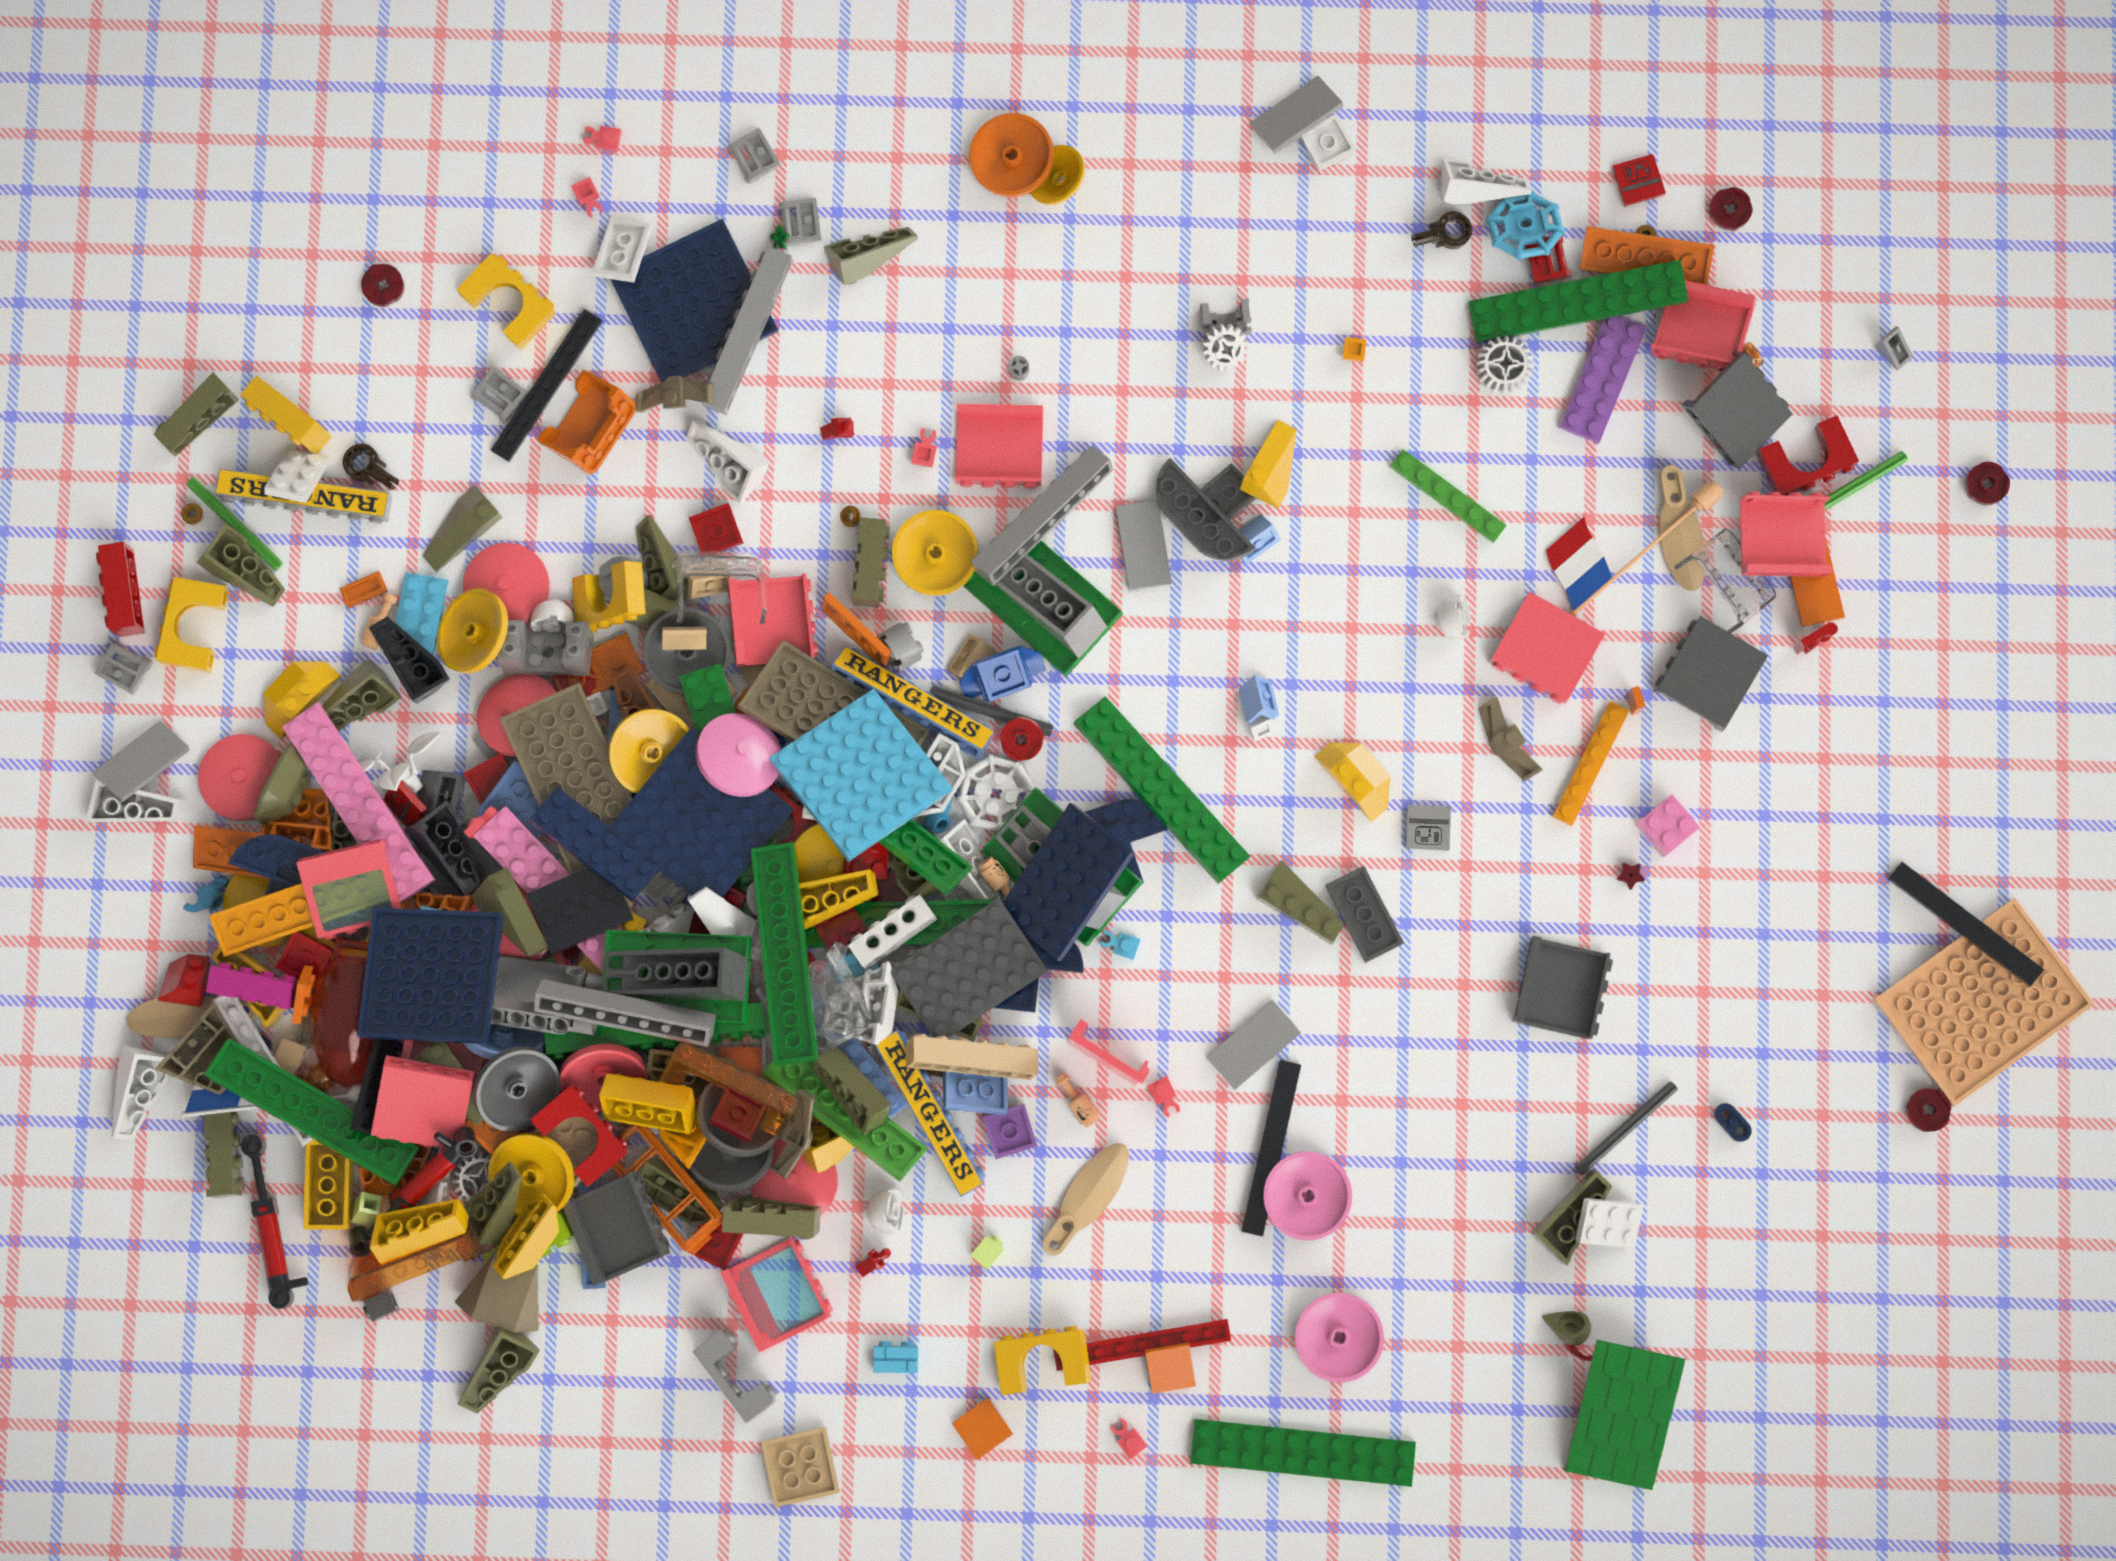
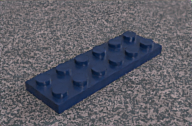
(594, 844)

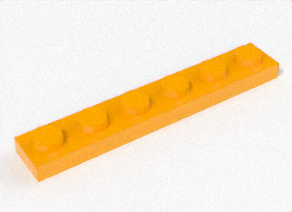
(1590, 763)

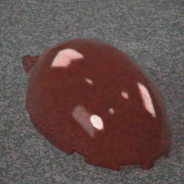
(336, 1016)

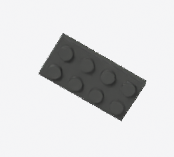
(1364, 914)

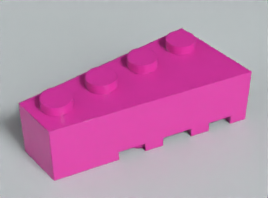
(252, 986)

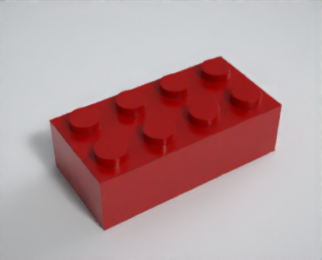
(120, 589)

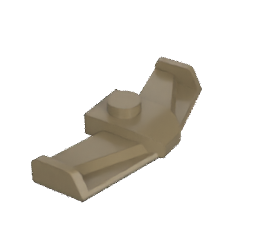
(673, 393)
(1507, 741)
(796, 1135)

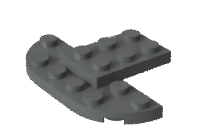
(1206, 512)

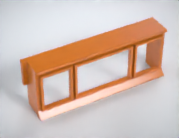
(703, 1235)

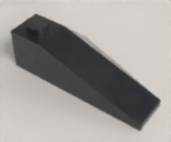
(413, 664)

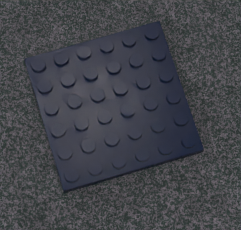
(688, 300)
(693, 827)
(430, 975)

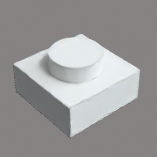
(597, 704)
(1261, 728)

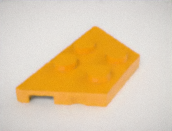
(685, 1145)

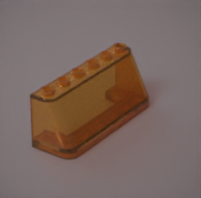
(692, 1059)
(369, 1278)

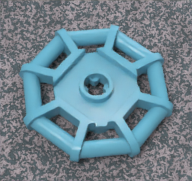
(1525, 236)

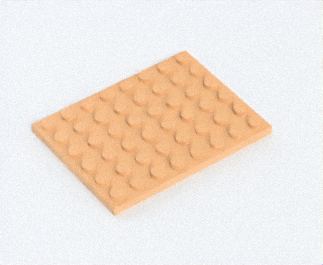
(1973, 1016)

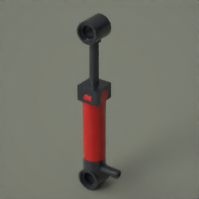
(421, 1183)
(265, 1212)

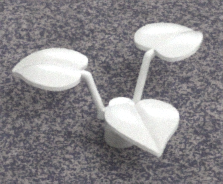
(392, 778)

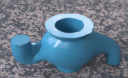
(939, 821)
(209, 896)

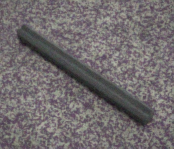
(984, 708)
(1626, 1128)

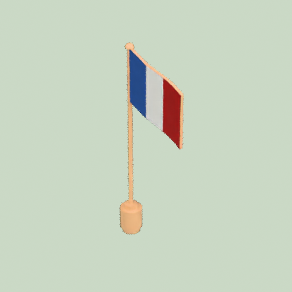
(1582, 565)

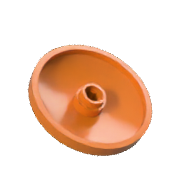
(1011, 155)

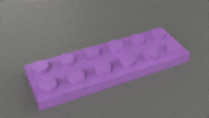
(1602, 378)

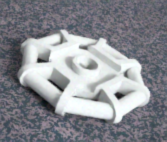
(984, 788)

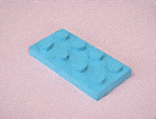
(422, 608)

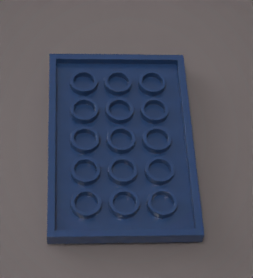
(1066, 881)

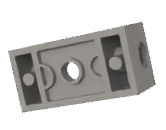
(524, 650)
(714, 1351)

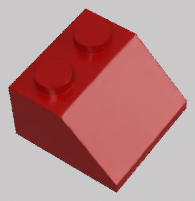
(186, 980)

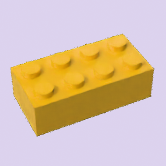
(648, 1103)
(327, 1189)

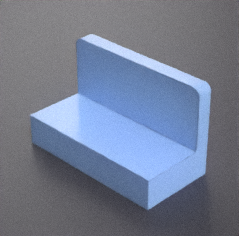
(1261, 535)
(1258, 699)

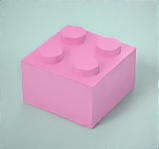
(1667, 825)

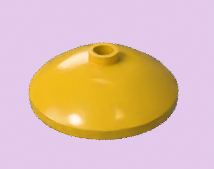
(1064, 177)

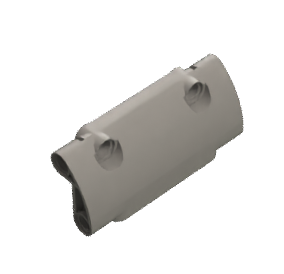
(517, 988)

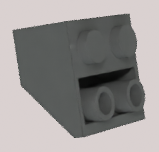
(439, 787)

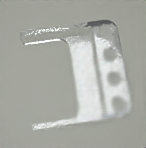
(1722, 563)
(718, 564)
(839, 1014)

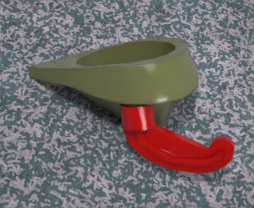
(1571, 1328)

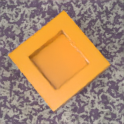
(1354, 349)

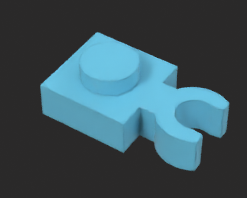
(1124, 945)

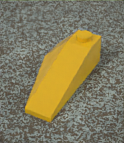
(1271, 468)
(825, 1149)

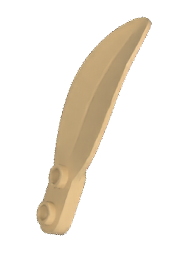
(1685, 536)
(169, 1019)
(1089, 1195)

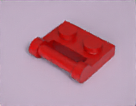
(1542, 266)
(1812, 641)

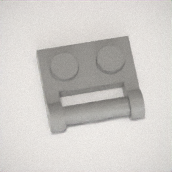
(759, 151)
(807, 221)
(504, 389)
(120, 674)
(659, 888)

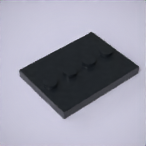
(578, 909)

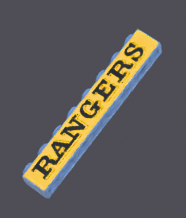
(914, 702)
(930, 1114)

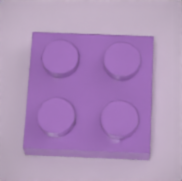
(1010, 1132)

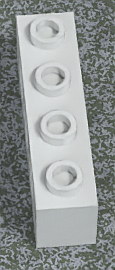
(888, 943)

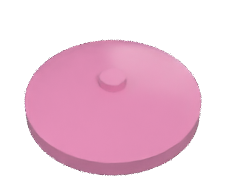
(736, 755)
(1307, 1196)
(1339, 1337)

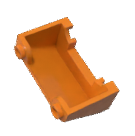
(590, 424)

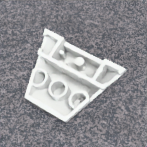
(881, 1000)

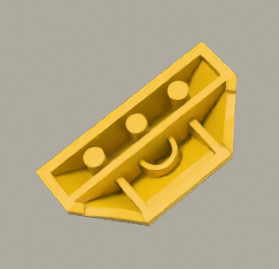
(295, 691)
(1357, 775)
(527, 1238)

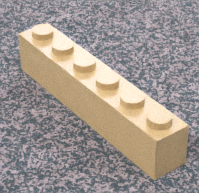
(971, 1057)

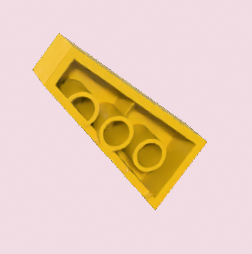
(268, 1014)

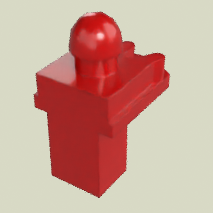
(838, 429)
(874, 1261)

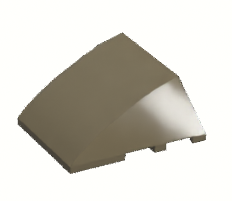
(198, 1050)
(500, 1301)

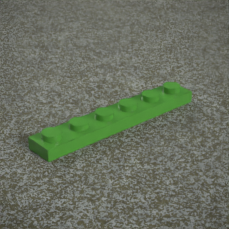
(1448, 496)

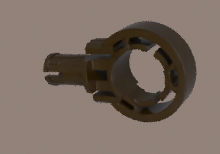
(1444, 239)
(372, 468)

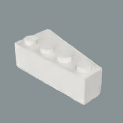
(139, 807)

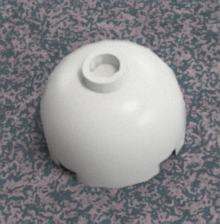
(551, 616)
(1453, 616)
(885, 1211)

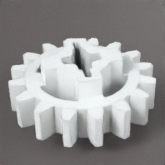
(1217, 352)

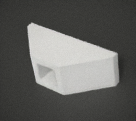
(675, 921)

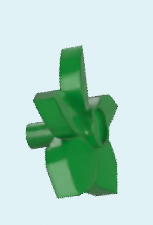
(779, 237)

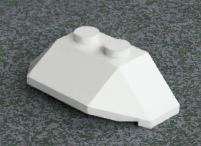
(947, 758)

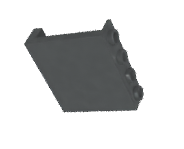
(1738, 410)
(1710, 672)
(1562, 988)
(616, 1228)

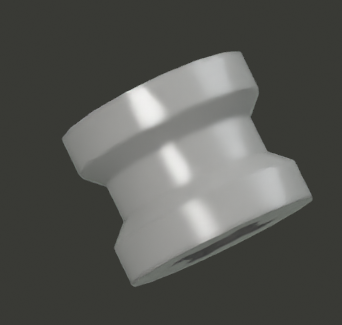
(1019, 363)

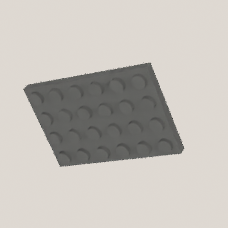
(968, 970)

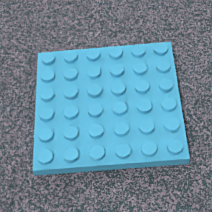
(860, 774)

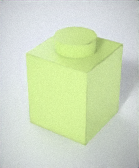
(365, 1209)
(988, 1251)

